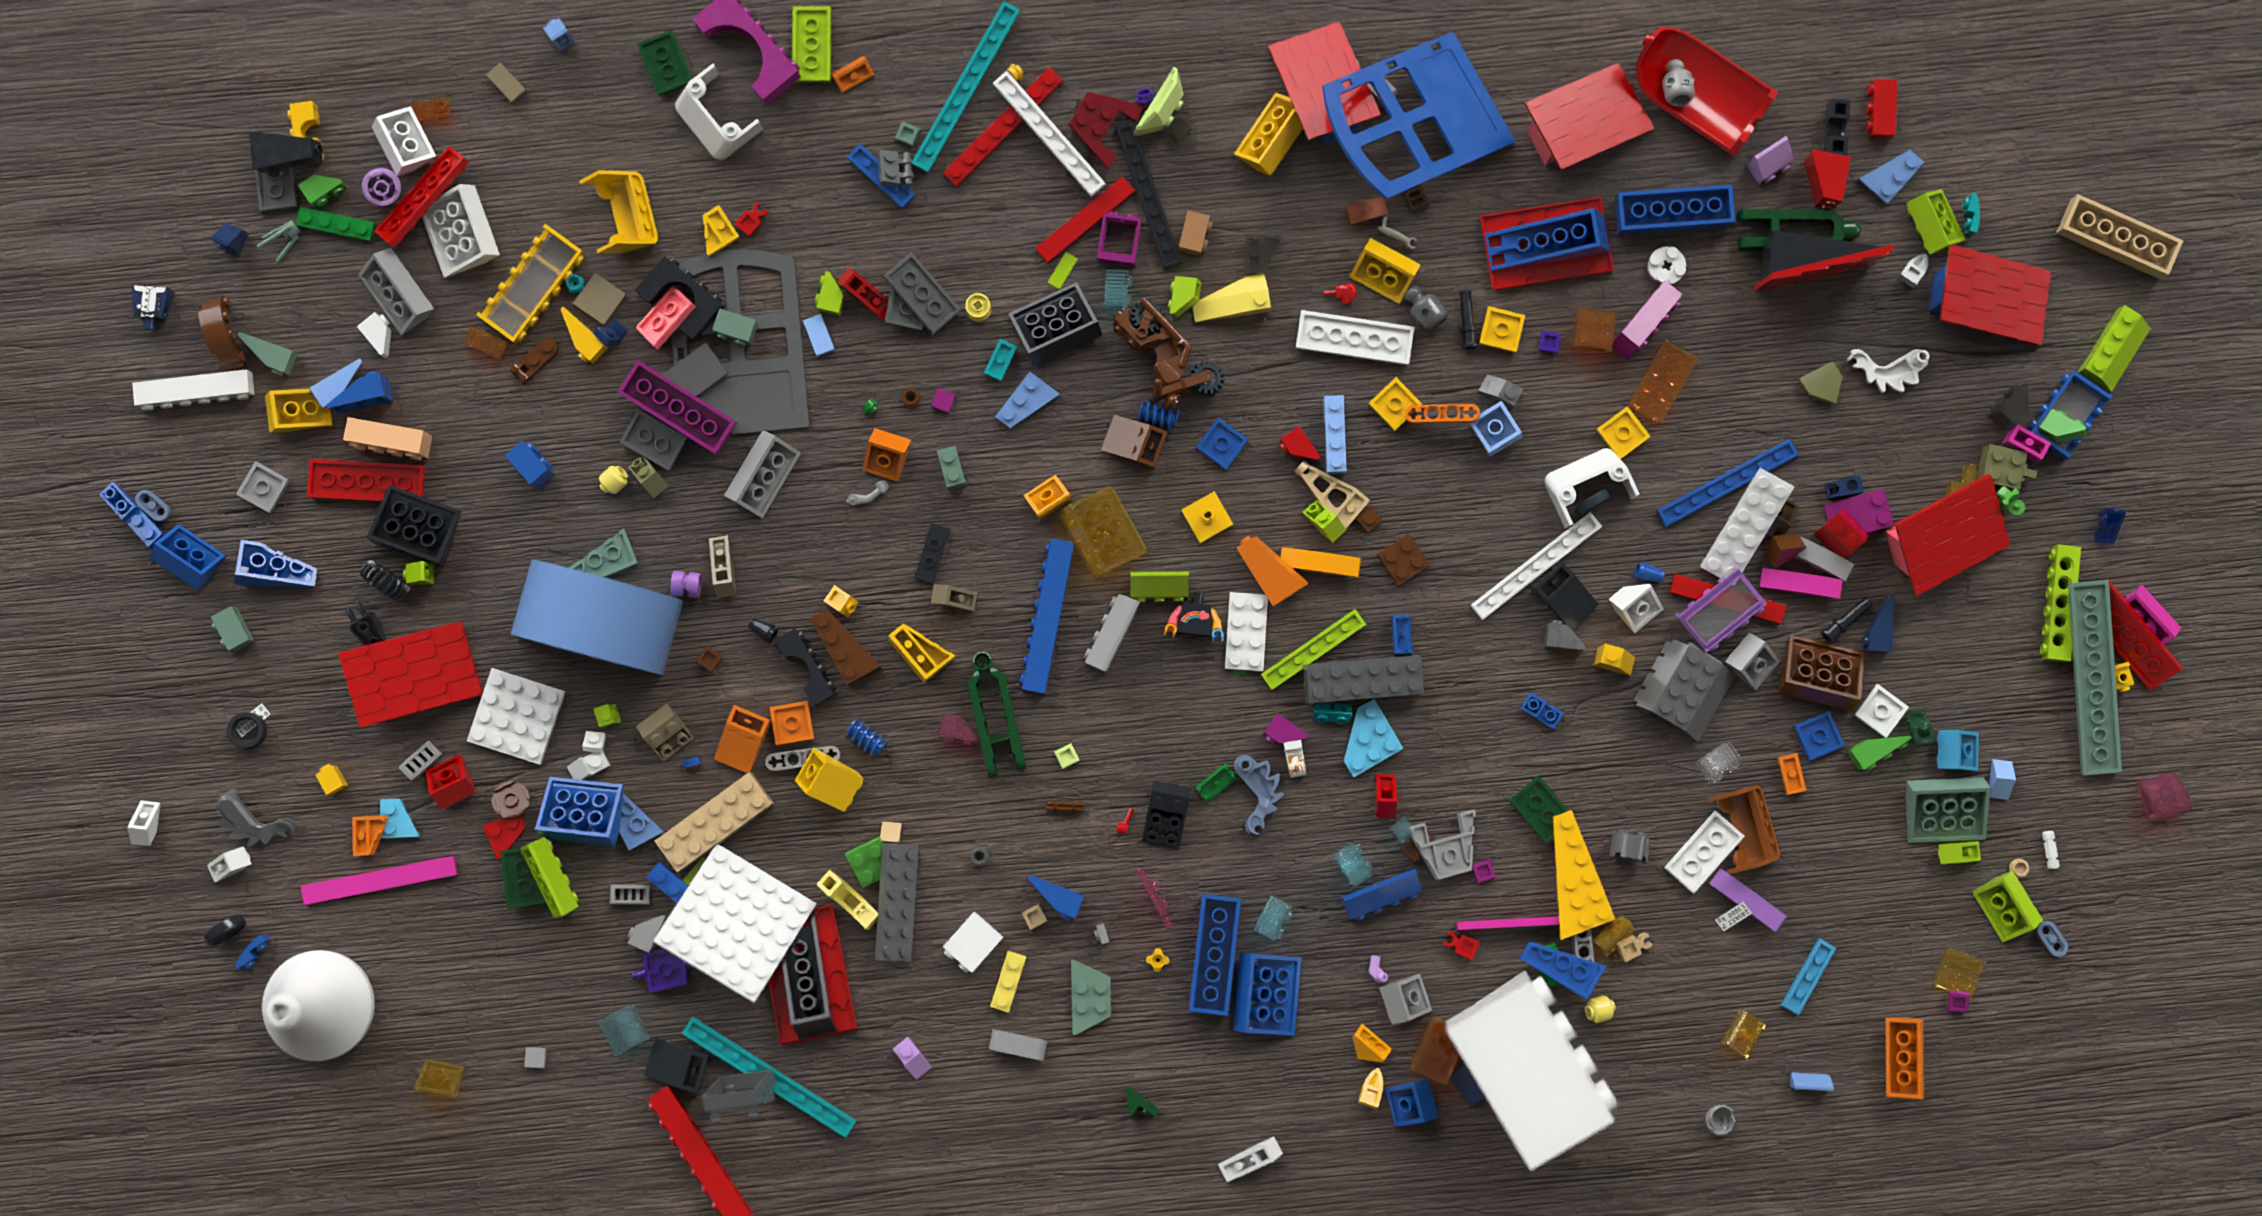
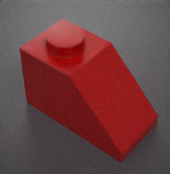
(1298, 446)
(1385, 796)

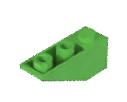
(1870, 751)

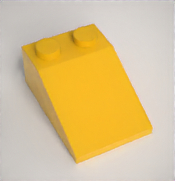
(295, 411)

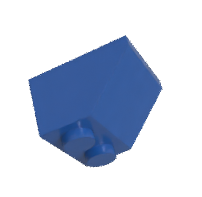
(1411, 1102)

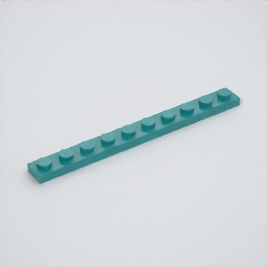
(965, 87)
(784, 1087)

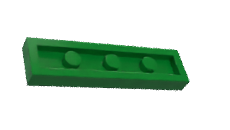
(335, 224)

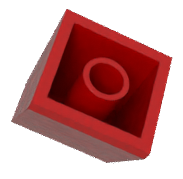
(1827, 177)

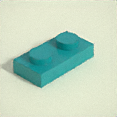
(1000, 360)

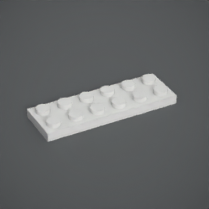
(1354, 337)
(1747, 524)

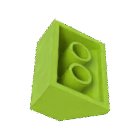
(1935, 221)
(1159, 586)
(2007, 906)

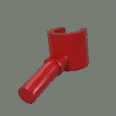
(1122, 827)

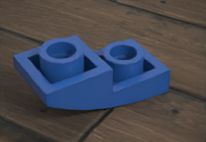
(1542, 711)
(249, 955)

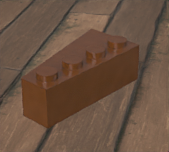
(846, 652)

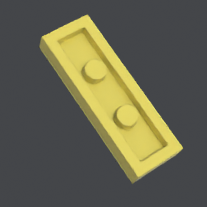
(1008, 981)

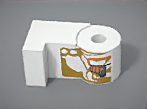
(1294, 758)

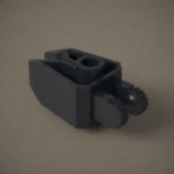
(365, 627)

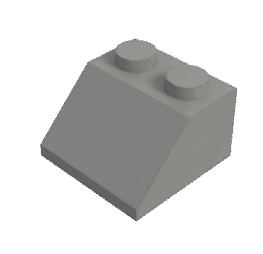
(1752, 661)
(1405, 999)

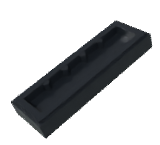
(932, 553)

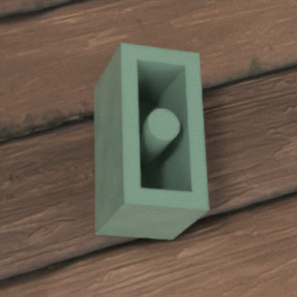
(734, 327)
(951, 467)
(231, 629)

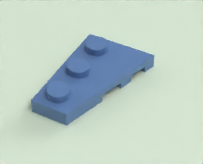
(1892, 176)
(1026, 399)
(636, 825)

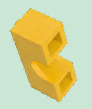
(302, 117)

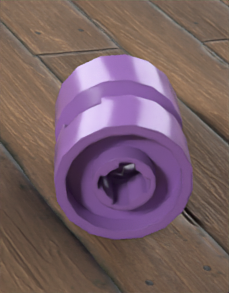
(686, 584)

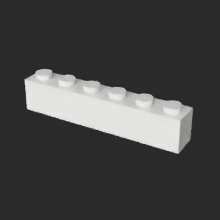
(193, 389)

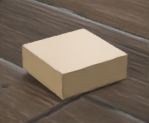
(1034, 917)

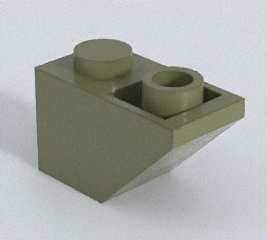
(648, 476)

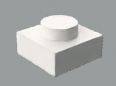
(594, 741)

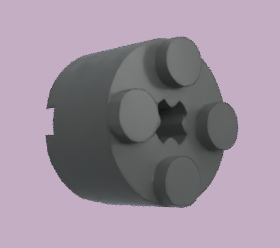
(1630, 847)

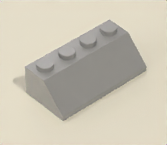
(395, 290)
(762, 474)
(1112, 633)

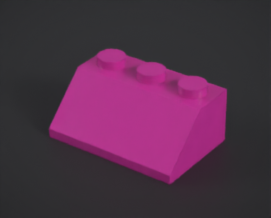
(2153, 614)

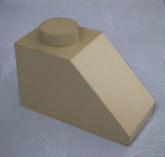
(954, 597)

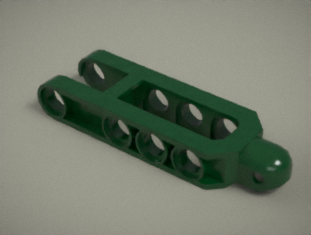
(1842, 229)
(985, 671)

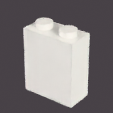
(972, 942)

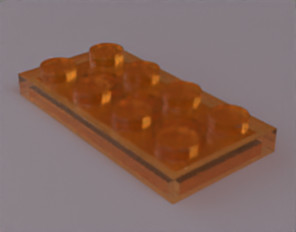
(1662, 382)

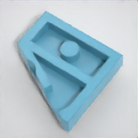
(399, 821)

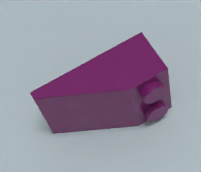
(1868, 510)

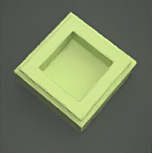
(1066, 756)

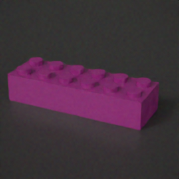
(677, 407)

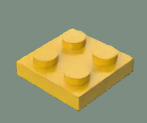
(1502, 329)
(1393, 402)
(1623, 432)

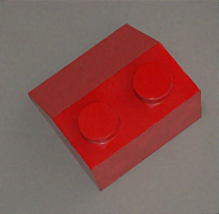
(1841, 534)
(450, 782)

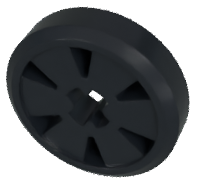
(225, 930)

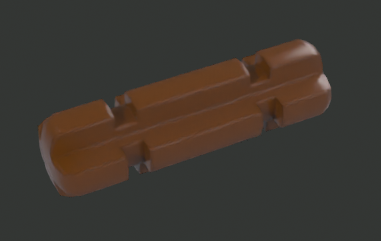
(1061, 806)

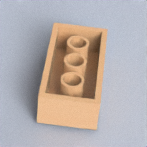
(388, 438)

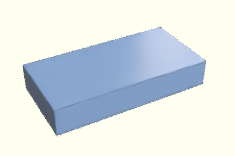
(818, 335)

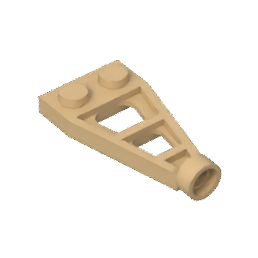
(1349, 508)

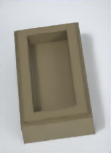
(506, 82)

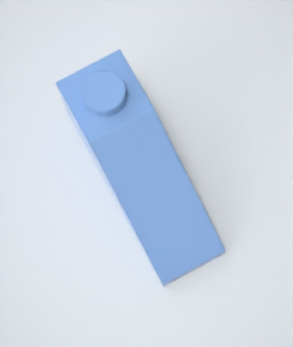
(335, 384)

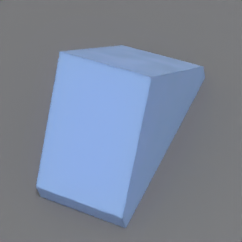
(2001, 779)

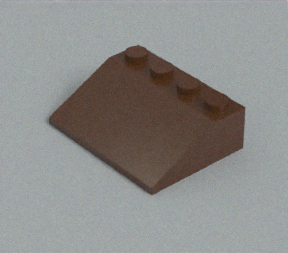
(1822, 673)

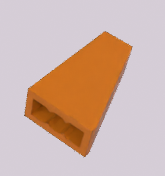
(1270, 571)

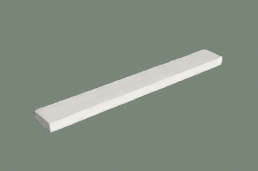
(1049, 134)
(1536, 566)

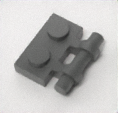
(889, 169)

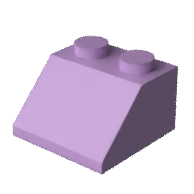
(1771, 160)

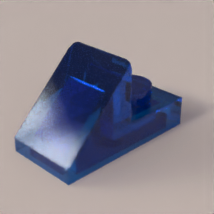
(2109, 525)

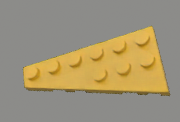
(1579, 890)

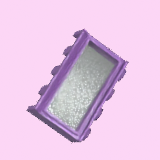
(1721, 610)

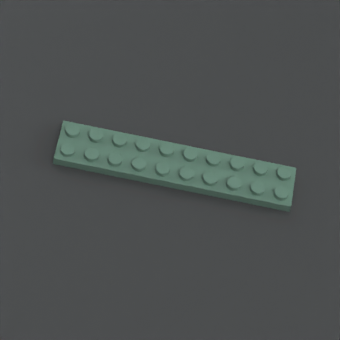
(2094, 677)

